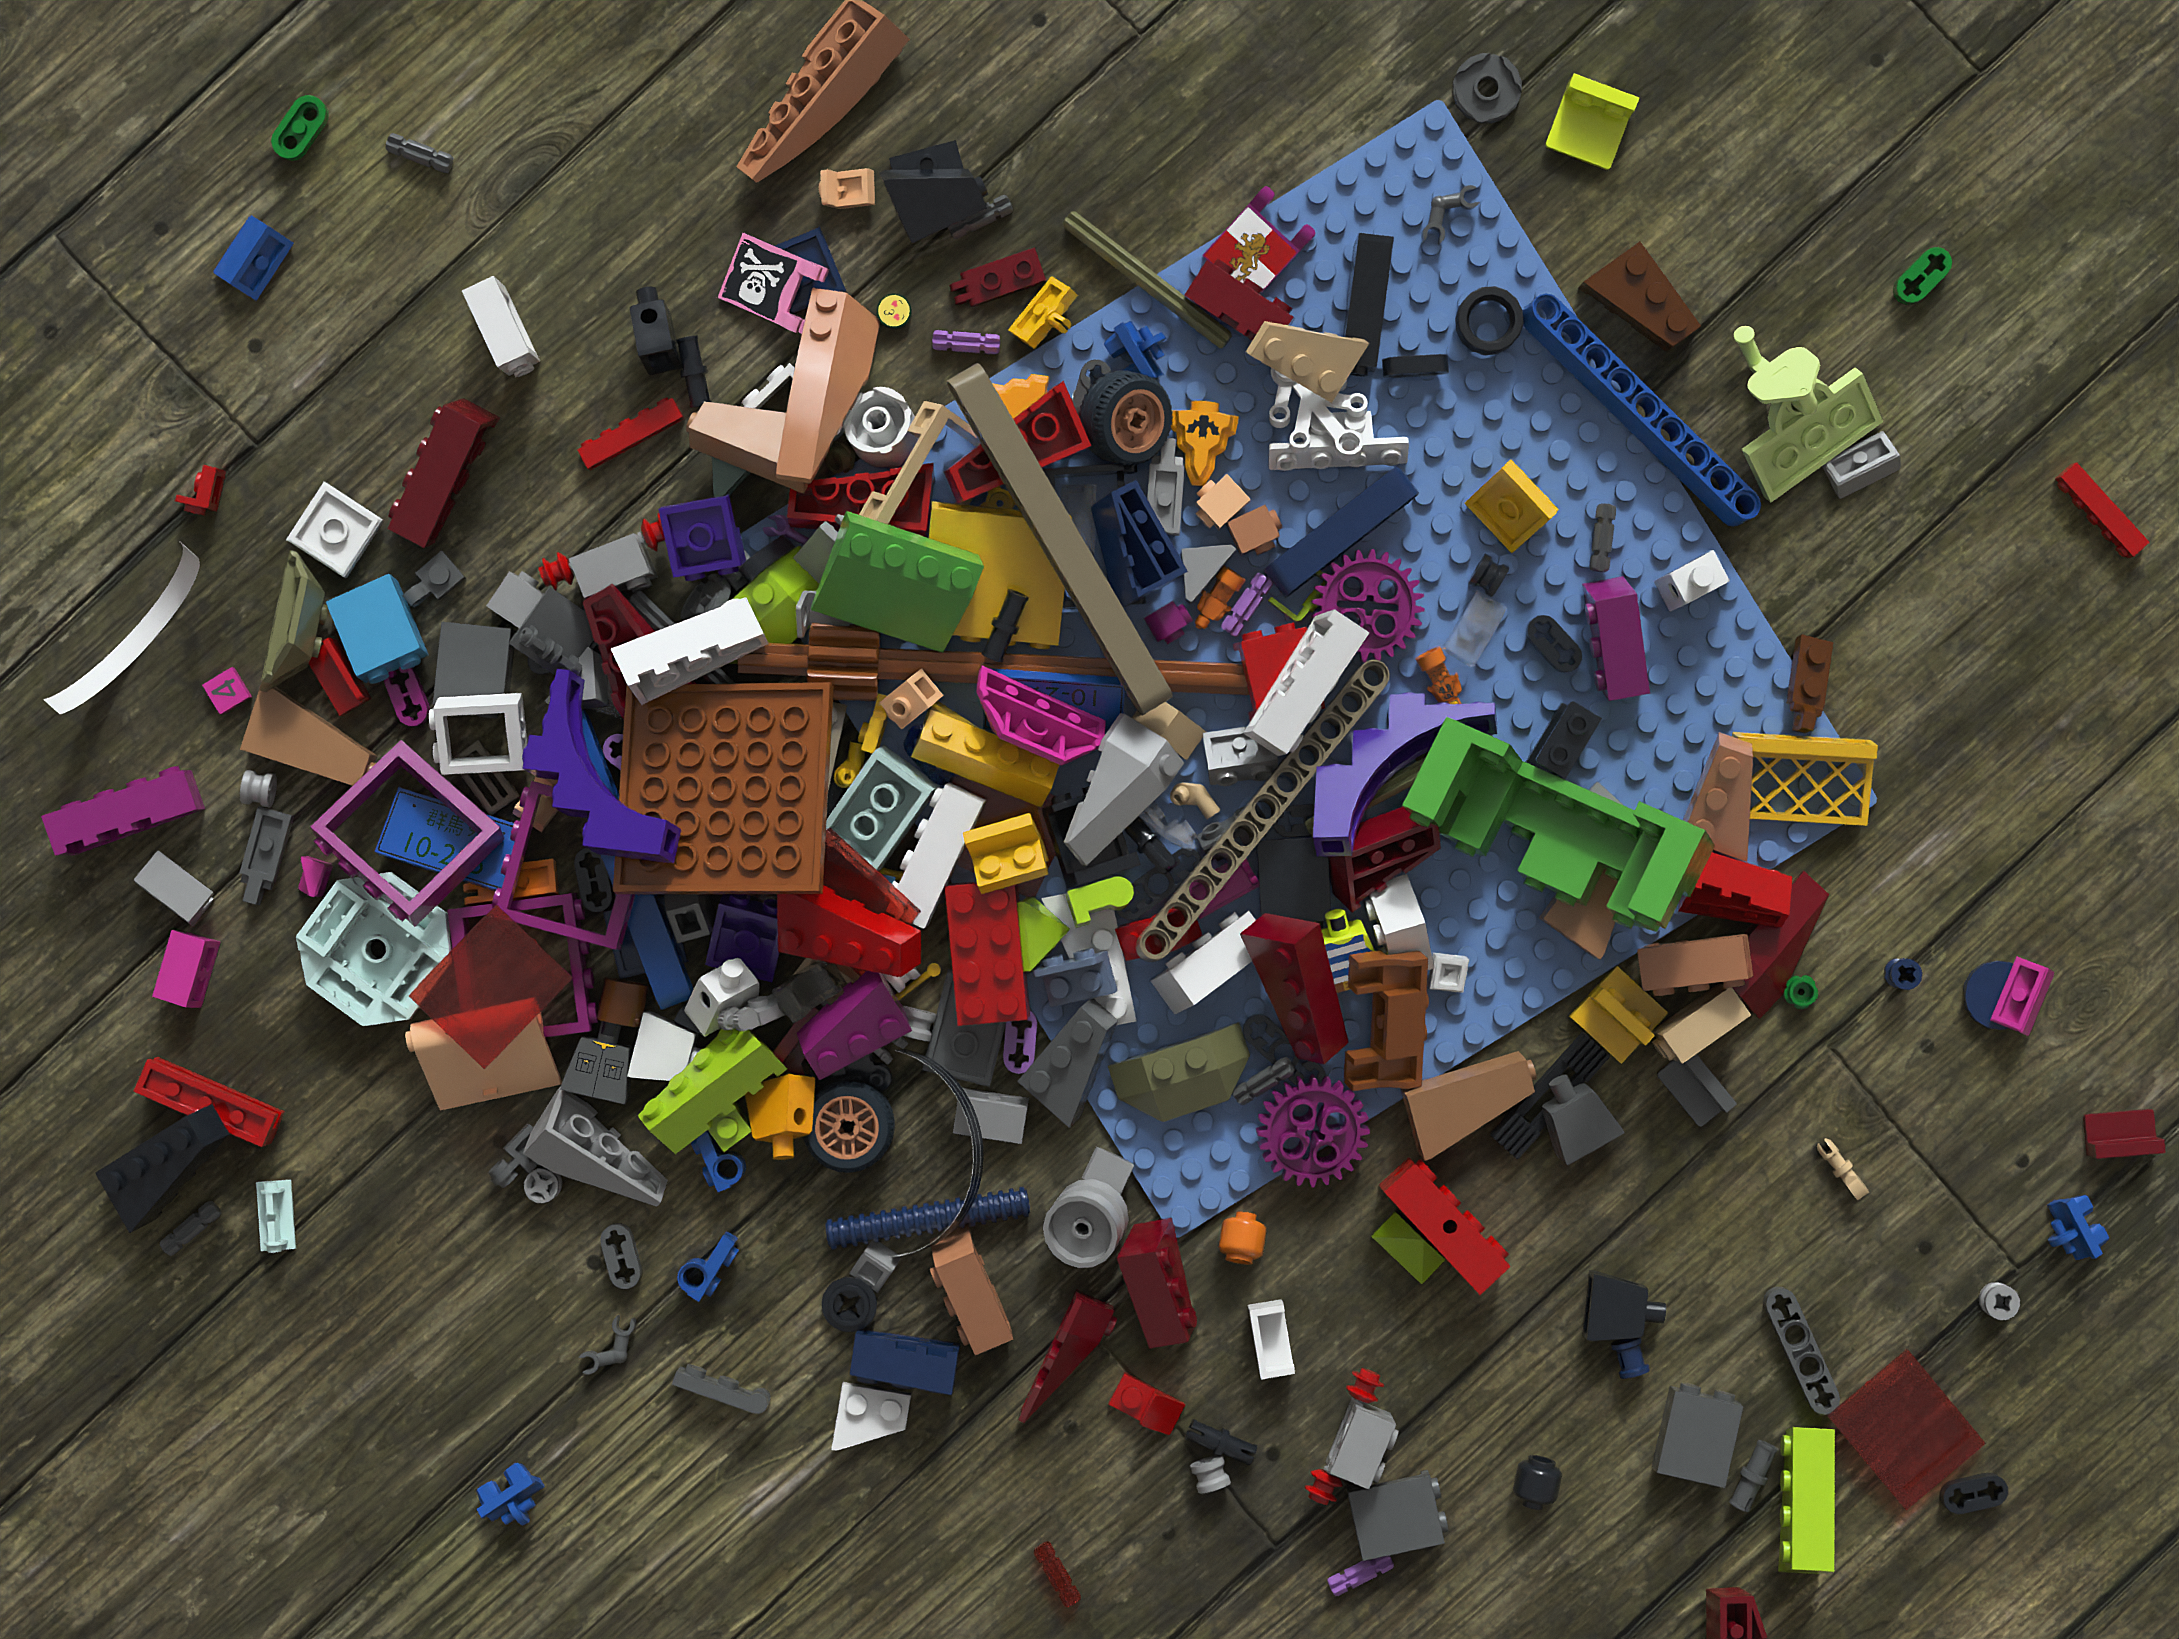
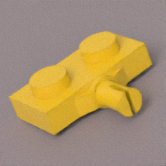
(1044, 313)

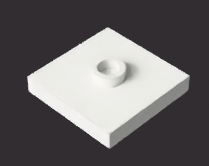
(335, 530)

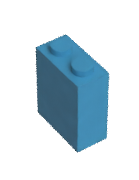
(377, 629)

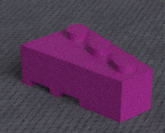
(1616, 638)
(853, 1025)

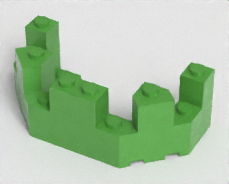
(1479, 782)

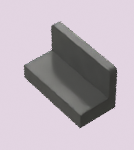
(1696, 1089)

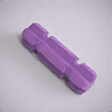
(966, 342)
(1247, 604)
(1359, 1574)

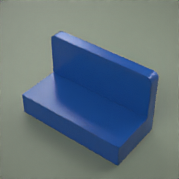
(253, 257)

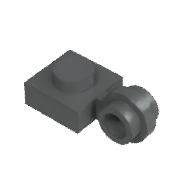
(503, 1172)

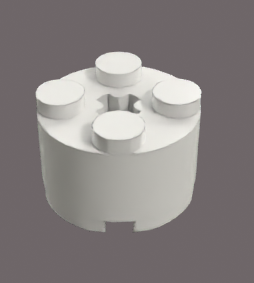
(879, 428)

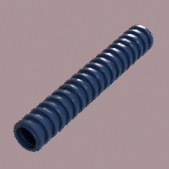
(925, 1218)

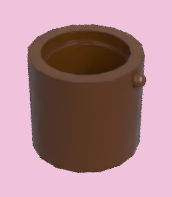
(622, 1002)

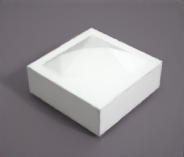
(1448, 972)

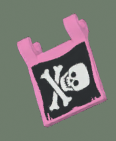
(767, 280)

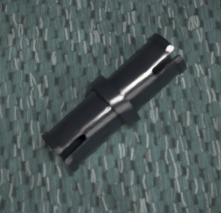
(693, 371)
(1005, 625)
(1221, 1442)

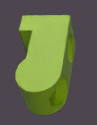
(1109, 893)

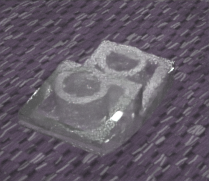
(1176, 832)

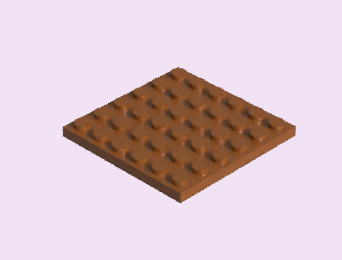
(741, 781)

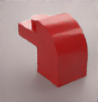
(1129, 933)

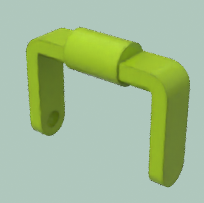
(1307, 606)

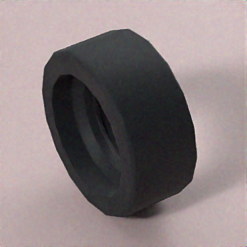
(1486, 294)

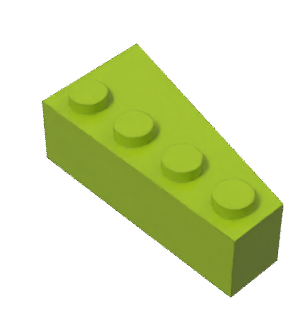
(710, 1087)
(1807, 1501)

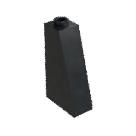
(1368, 296)

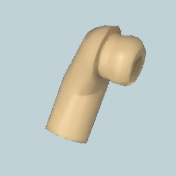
(1194, 795)

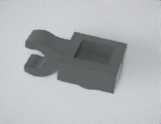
(437, 577)

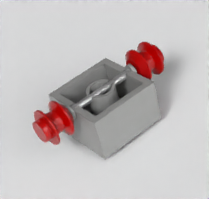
(619, 562)
(1358, 1443)

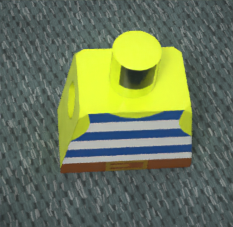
(1340, 941)

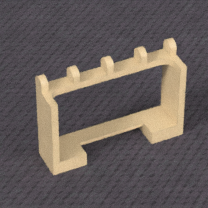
(927, 427)

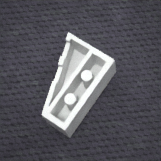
(1205, 967)

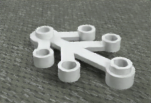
(1314, 404)

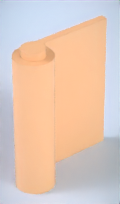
(461, 1081)

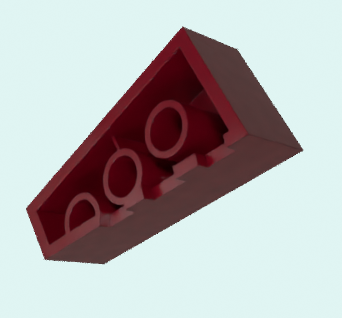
(440, 470)
(1299, 983)

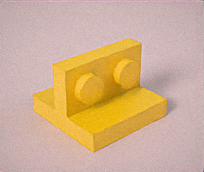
(1511, 506)
(1006, 853)
(1619, 1015)

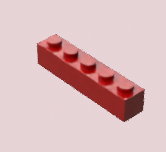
(630, 433)
(2101, 511)

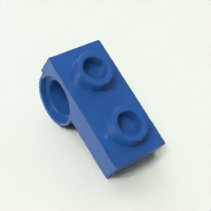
(708, 1147)
(722, 1255)

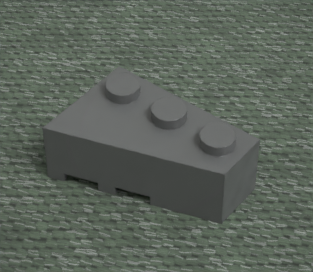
(1070, 1062)

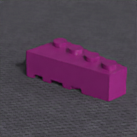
(123, 813)

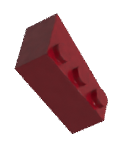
(1236, 302)
(1380, 852)
(1157, 1283)
(1732, 1615)

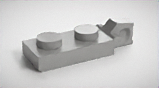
(1166, 487)

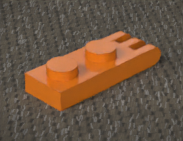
(535, 881)

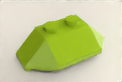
(775, 597)

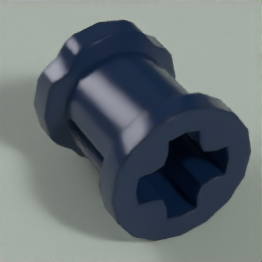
(1913, 972)
(1630, 1357)

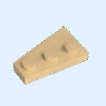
(1308, 357)

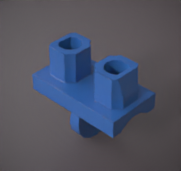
(1129, 340)
(2072, 1229)
(512, 1502)

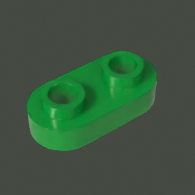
(297, 126)

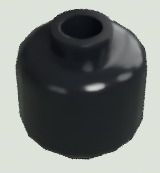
(1537, 1482)

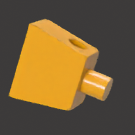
(782, 1112)

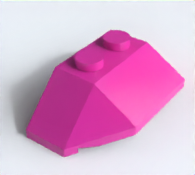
(1036, 719)

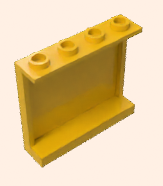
(1010, 561)

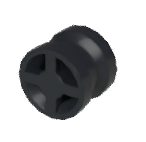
(1488, 575)

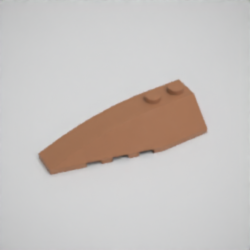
(837, 73)
(827, 377)

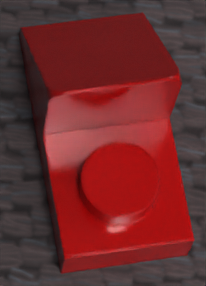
(1147, 1404)

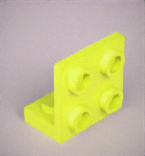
(1591, 121)

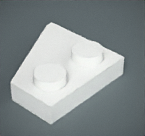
(868, 1414)

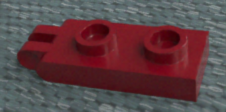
(999, 278)

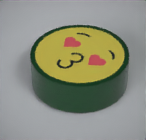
(894, 311)

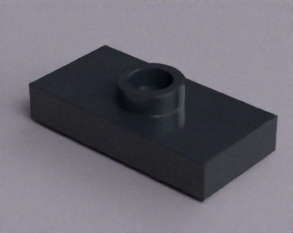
(935, 157)

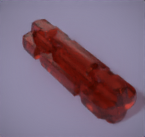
(1057, 1574)

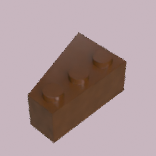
(1642, 297)

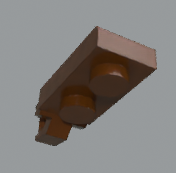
(1808, 681)

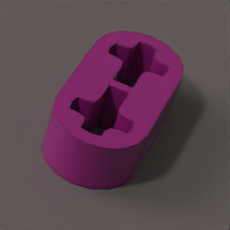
(399, 699)

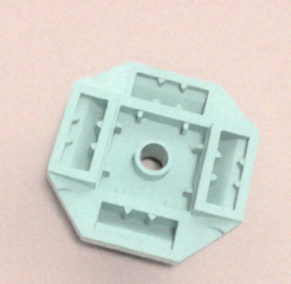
(339, 954)

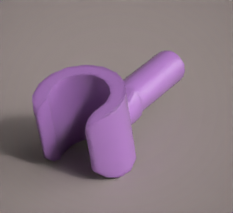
(784, 528)

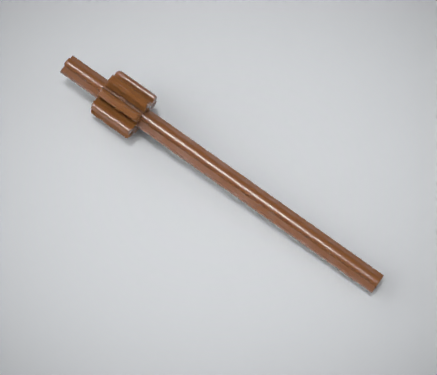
(855, 662)

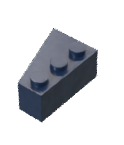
(1134, 545)
(905, 1361)

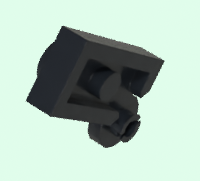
(863, 1069)

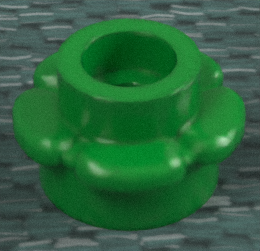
(1807, 998)

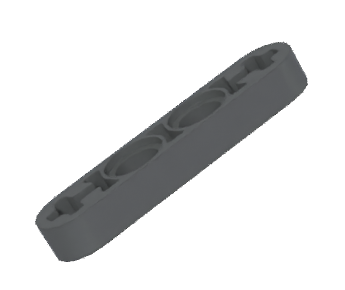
(1805, 1348)

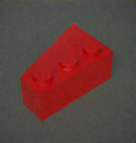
(1740, 893)

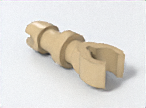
(1843, 1169)

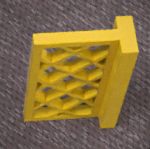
(1813, 750)

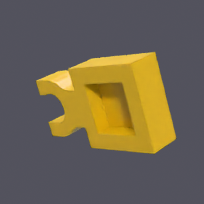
(872, 732)

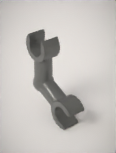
(1438, 207)
(619, 1352)

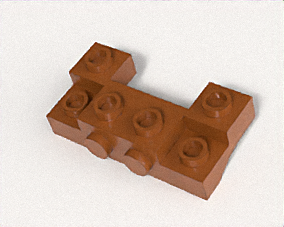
(1396, 1021)

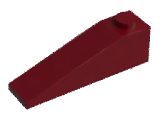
(613, 624)
(1778, 949)
(1074, 1340)

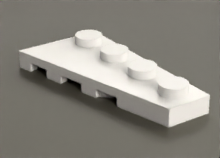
(1102, 937)

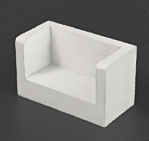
(1271, 1339)

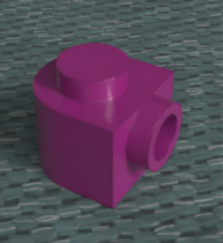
(1168, 622)

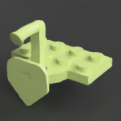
(1811, 429)

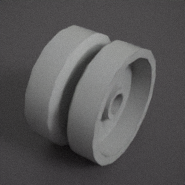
(1086, 1223)

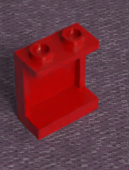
(1265, 658)

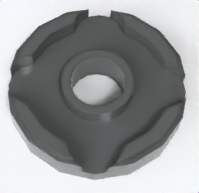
(1482, 108)

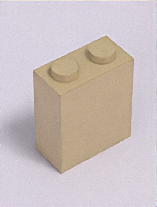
(1699, 1024)

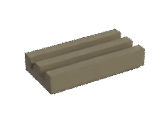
(502, 801)

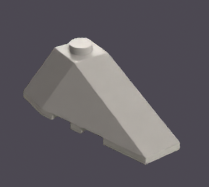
(1129, 776)
(579, 1147)

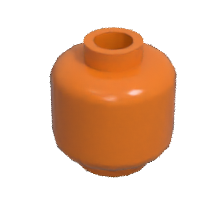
(1242, 1238)

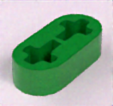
(1928, 281)

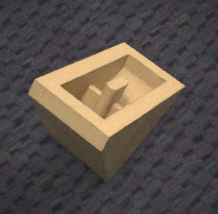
(1174, 727)

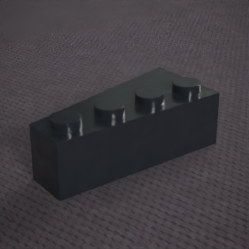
(157, 1169)

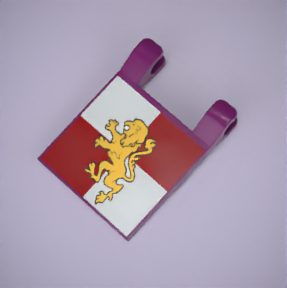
(1255, 245)

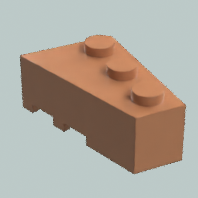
(1724, 796)
(1695, 964)
(969, 1292)

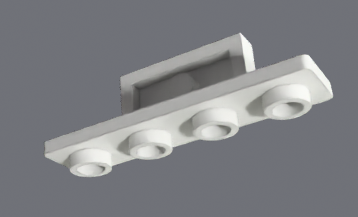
(1322, 447)

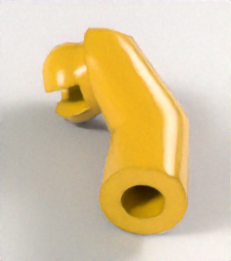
(850, 768)

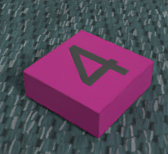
(227, 691)

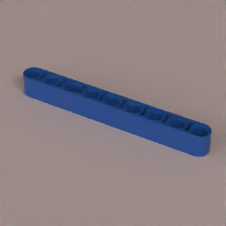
(1657, 413)
(647, 918)

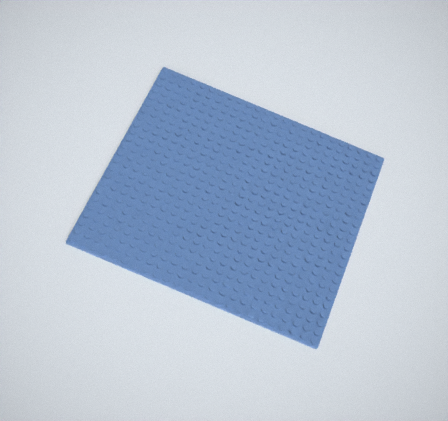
(1706, 662)

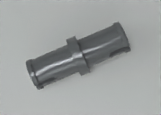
(1753, 1476)

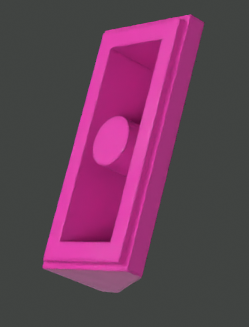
(2022, 996)

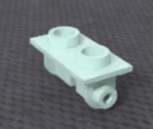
(276, 1215)

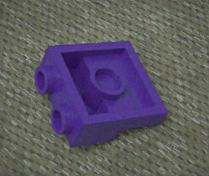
(702, 538)
(746, 932)

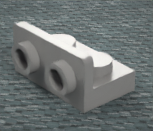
(1236, 757)

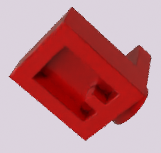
(208, 487)

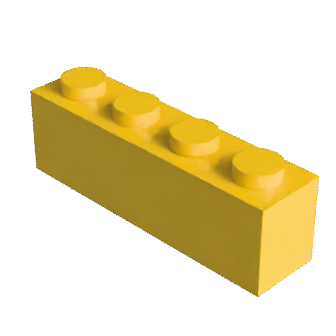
(983, 757)

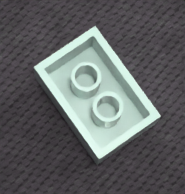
(881, 806)

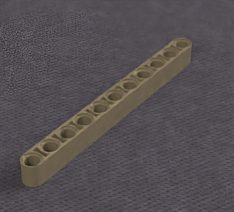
(1059, 538)
(1276, 799)

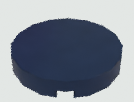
(1983, 991)

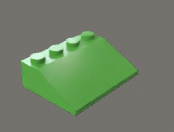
(897, 582)

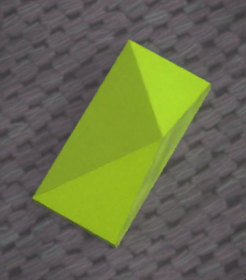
(1038, 931)
(1408, 1247)

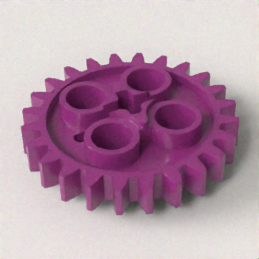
(1369, 574)
(1342, 1136)

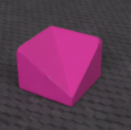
(314, 876)

